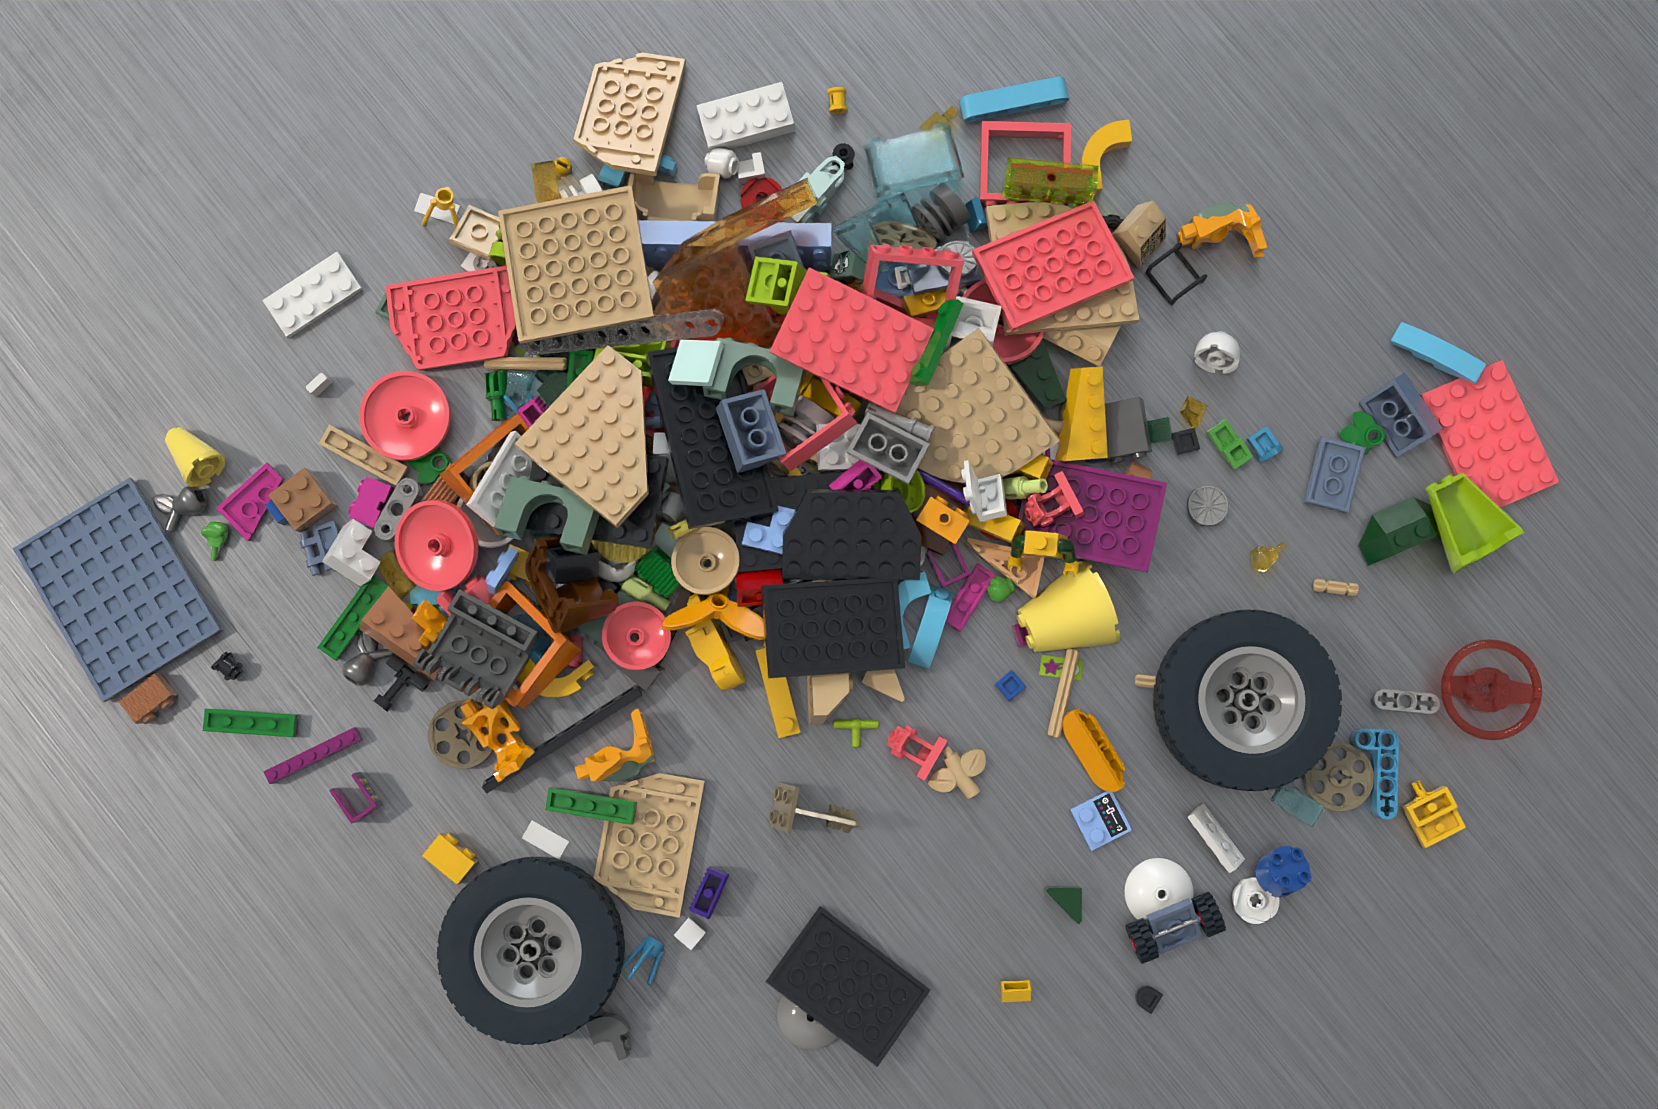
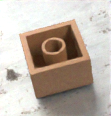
(303, 500)

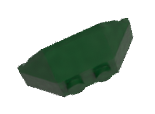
(1397, 530)

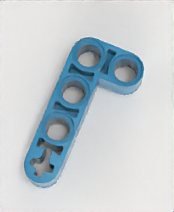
(1389, 774)

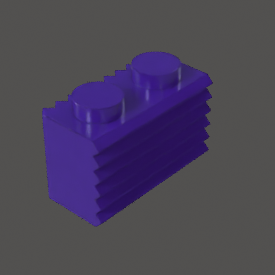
(709, 892)

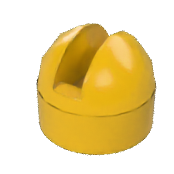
(563, 171)

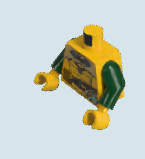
(1043, 545)

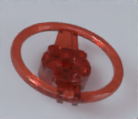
(1502, 689)

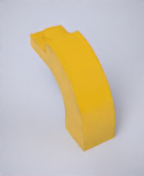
(1109, 137)
(566, 685)

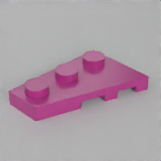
(247, 503)

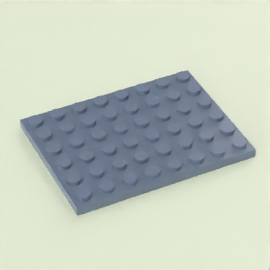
(117, 589)

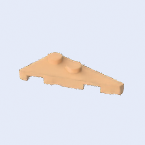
(998, 555)

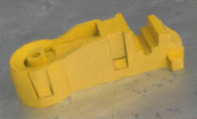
(715, 651)

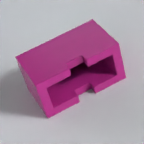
(370, 501)

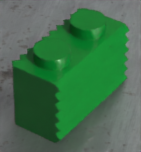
(658, 571)

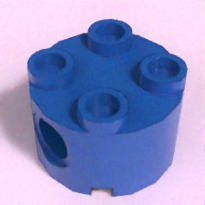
(1283, 871)

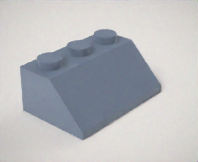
(1401, 414)
(750, 430)

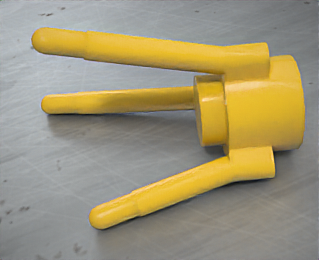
(444, 201)

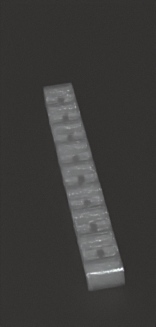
(635, 333)

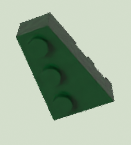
(1039, 379)

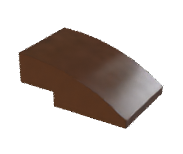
(931, 539)

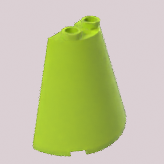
(1468, 521)

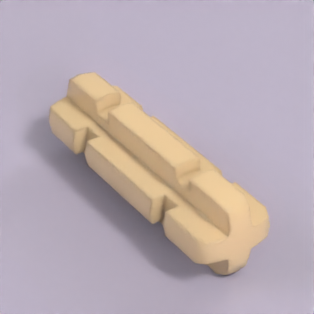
(1335, 587)

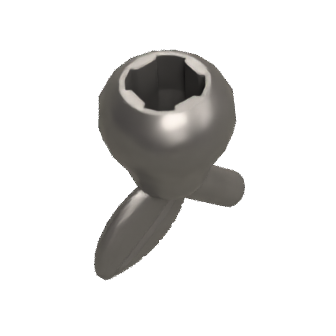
(189, 501)
(359, 668)

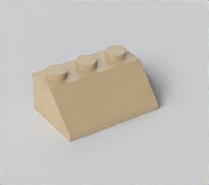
(1086, 343)

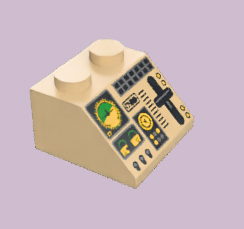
(1141, 232)

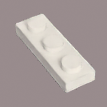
(1216, 838)

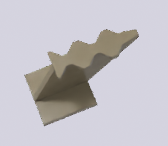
(785, 807)

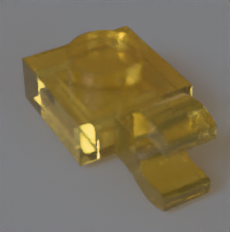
(936, 118)

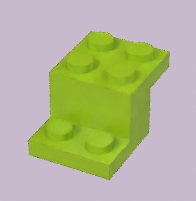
(775, 283)

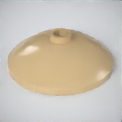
(703, 546)

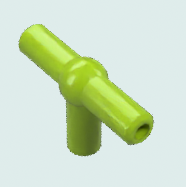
(856, 726)

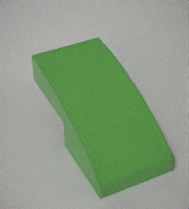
(1229, 444)

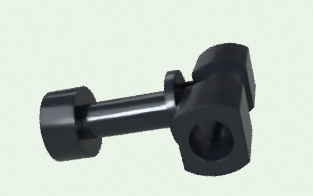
(404, 676)

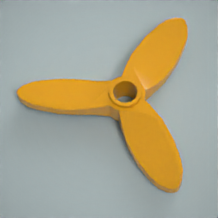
(718, 607)

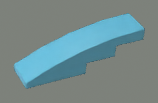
(1438, 352)

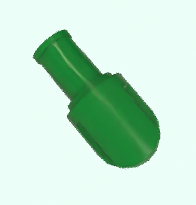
(495, 391)

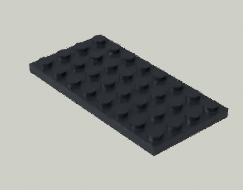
(700, 453)

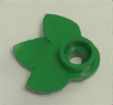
(1359, 431)
(428, 466)

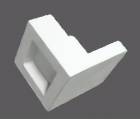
(751, 169)

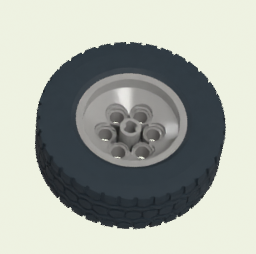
(1296, 682)
(493, 988)

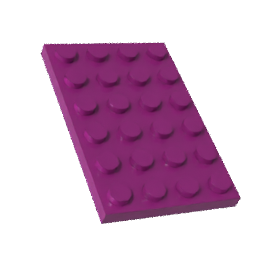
(1118, 517)

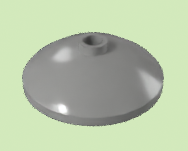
(800, 1030)

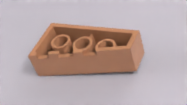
(393, 627)

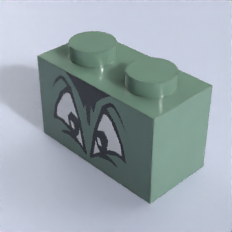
(847, 268)

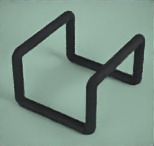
(1176, 248)

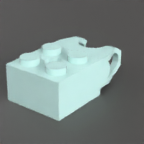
(824, 186)

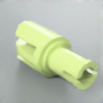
(1022, 487)
(643, 592)

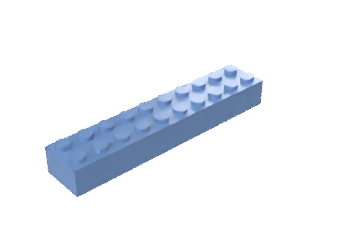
(663, 238)

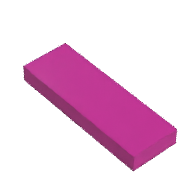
(969, 597)

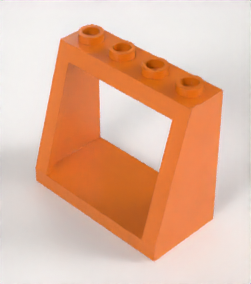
(451, 474)
(554, 660)

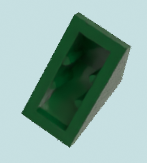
(1069, 899)

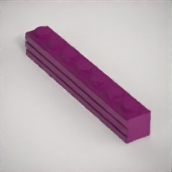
(313, 755)

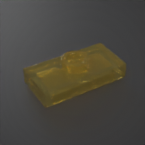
(394, 574)

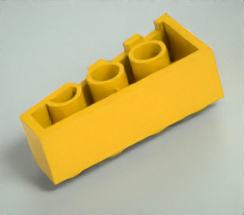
(1084, 417)

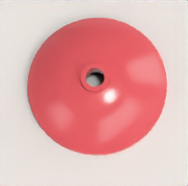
(643, 621)

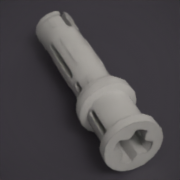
(910, 425)

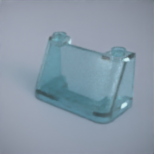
(913, 161)
(858, 230)

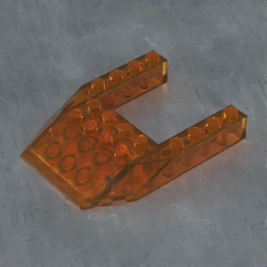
(714, 273)

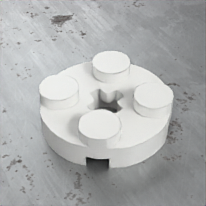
(1243, 906)

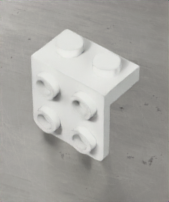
(985, 494)

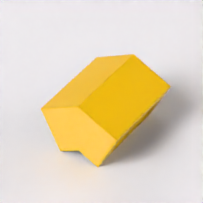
(1015, 991)

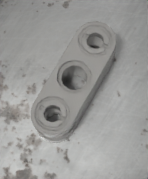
(399, 497)

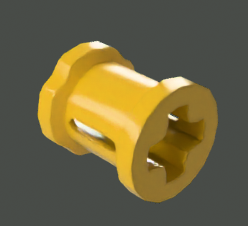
(837, 100)

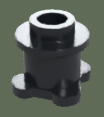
(844, 148)
(228, 666)

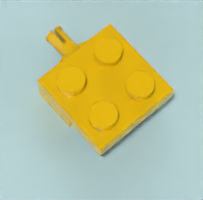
(1433, 814)

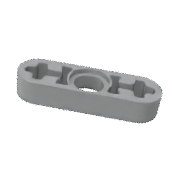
(1388, 693)

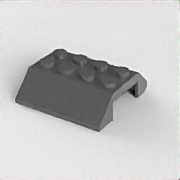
(479, 650)

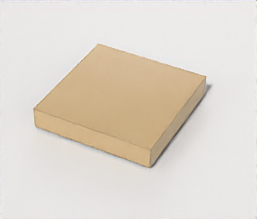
(476, 232)

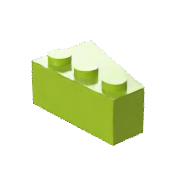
(637, 356)

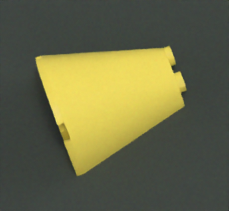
(1070, 613)

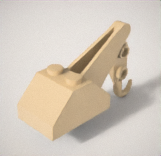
(826, 695)

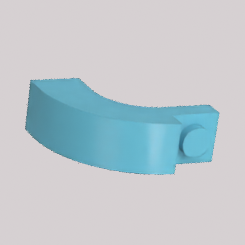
(614, 179)
(909, 591)
(931, 627)

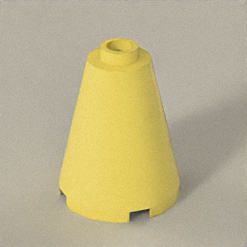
(194, 457)

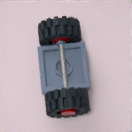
(1175, 926)

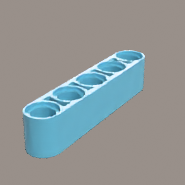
(1014, 99)

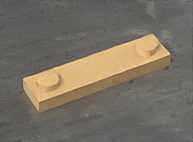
(363, 455)

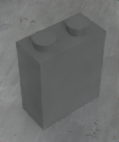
(1127, 430)

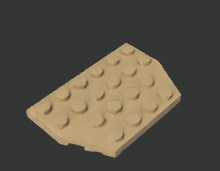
(630, 111)
(652, 857)

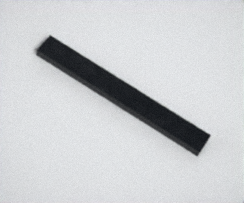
(570, 733)

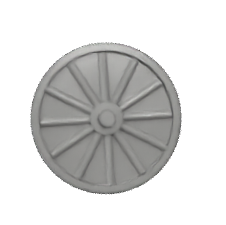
(965, 251)
(1208, 505)

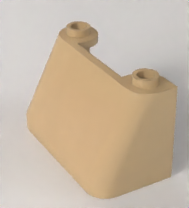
(676, 200)

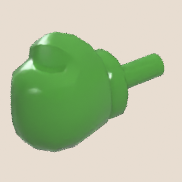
(216, 534)
(1000, 588)

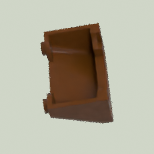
(569, 603)

